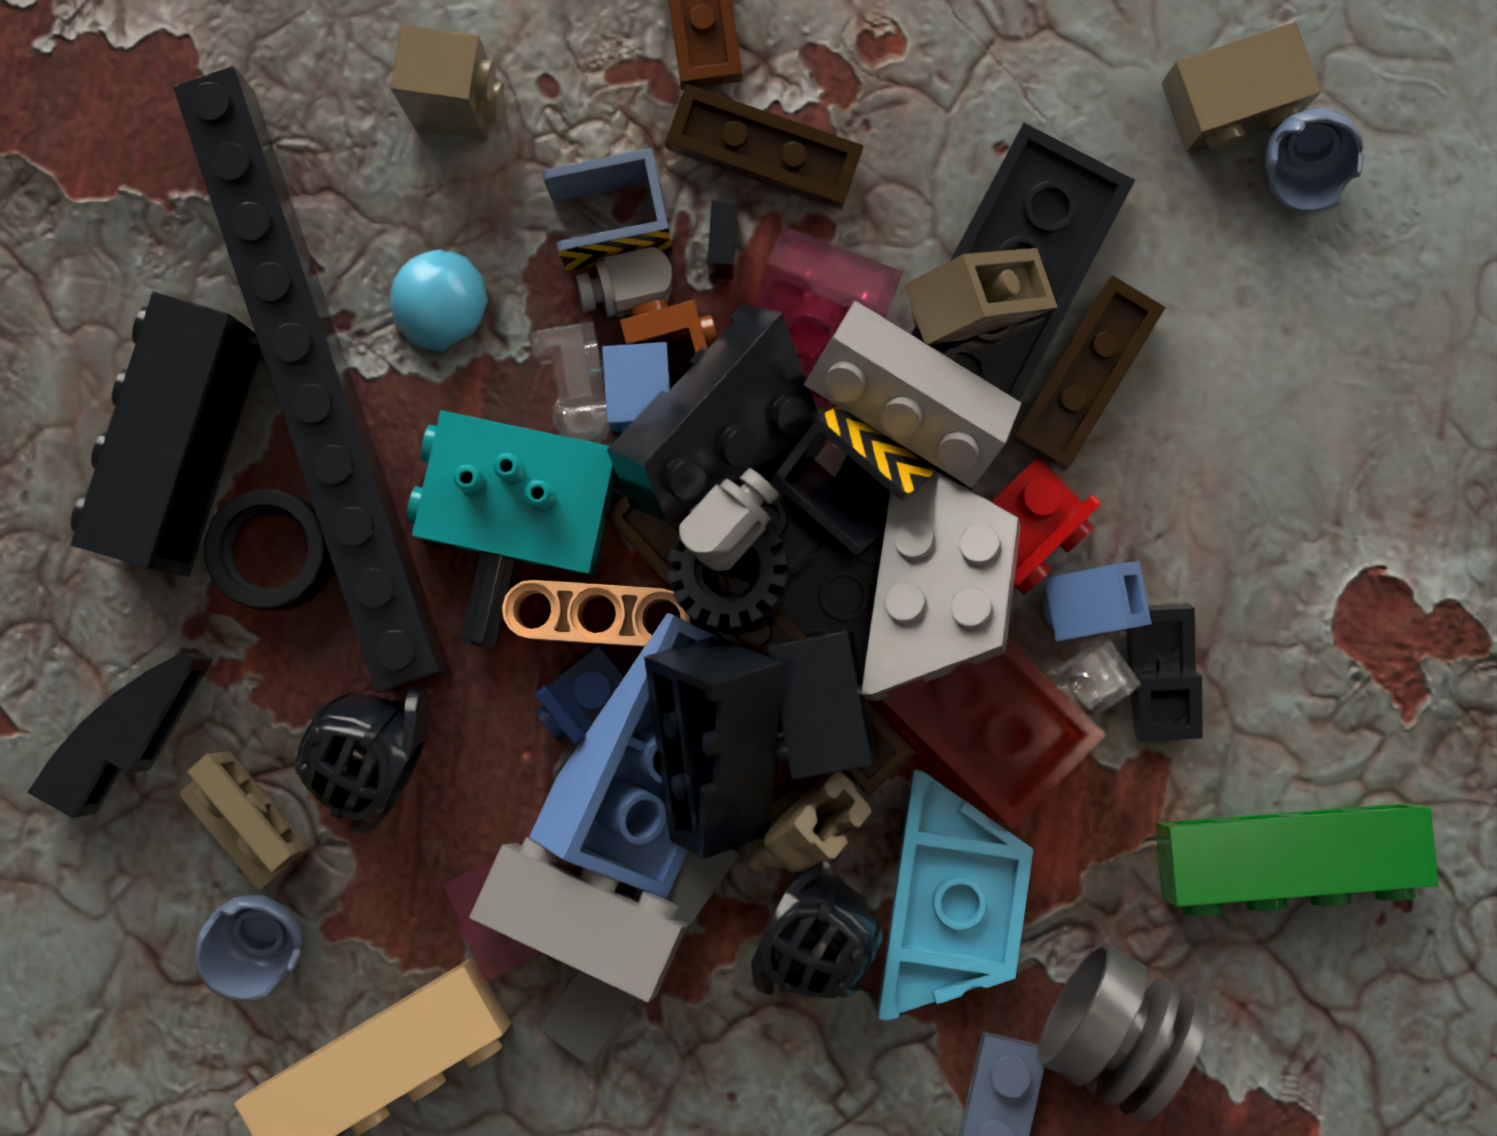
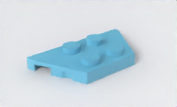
(953, 902)

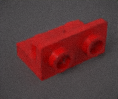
(1048, 519)

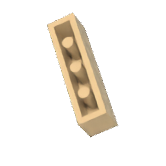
(382, 1060)

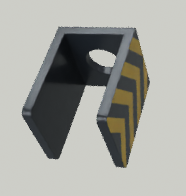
(827, 497)

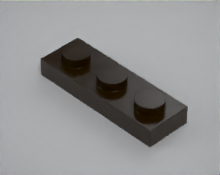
(764, 147)
(1088, 373)

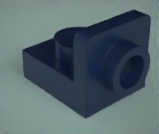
(578, 695)

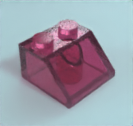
(816, 288)

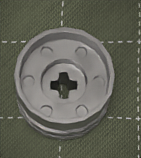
(1126, 1033)

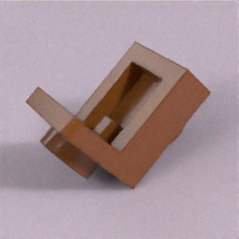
(672, 324)

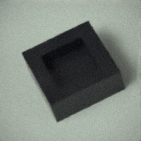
(722, 239)

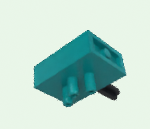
(511, 501)

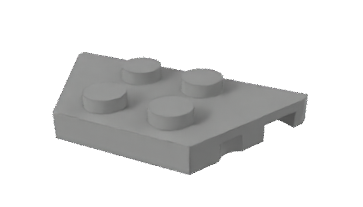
(940, 586)

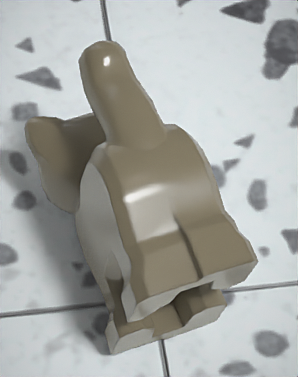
(808, 825)

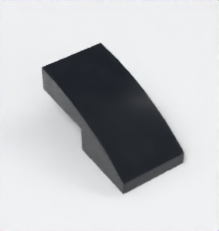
(1163, 660)

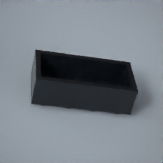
(167, 436)

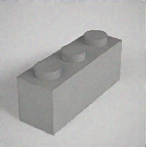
(914, 394)
(580, 918)

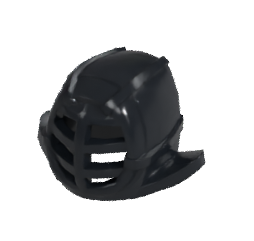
(362, 754)
(818, 938)

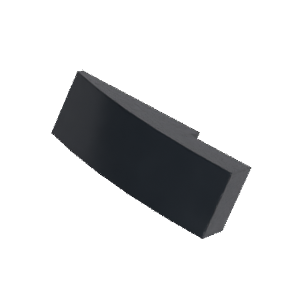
(119, 736)

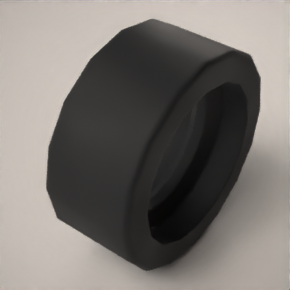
(220, 551)

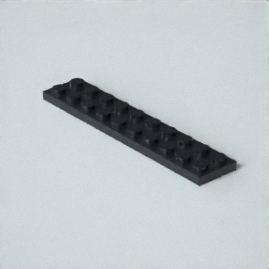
(1040, 200)

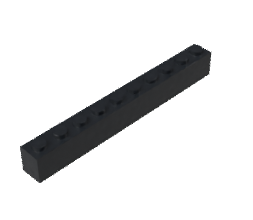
(312, 381)

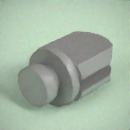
(626, 281)
(728, 521)

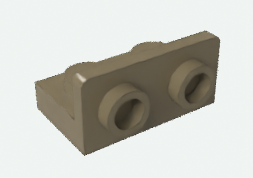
(242, 818)

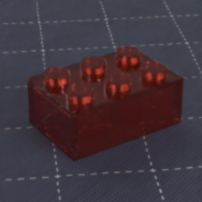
(998, 730)

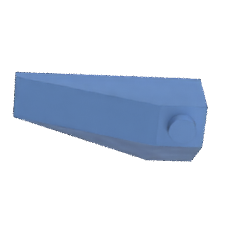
(609, 794)

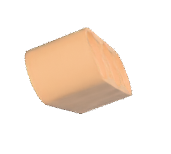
(567, 607)

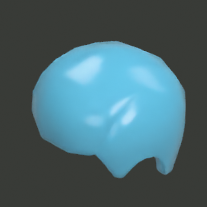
(437, 299)

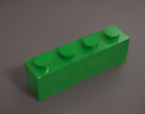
(1296, 856)

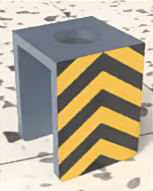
(603, 176)

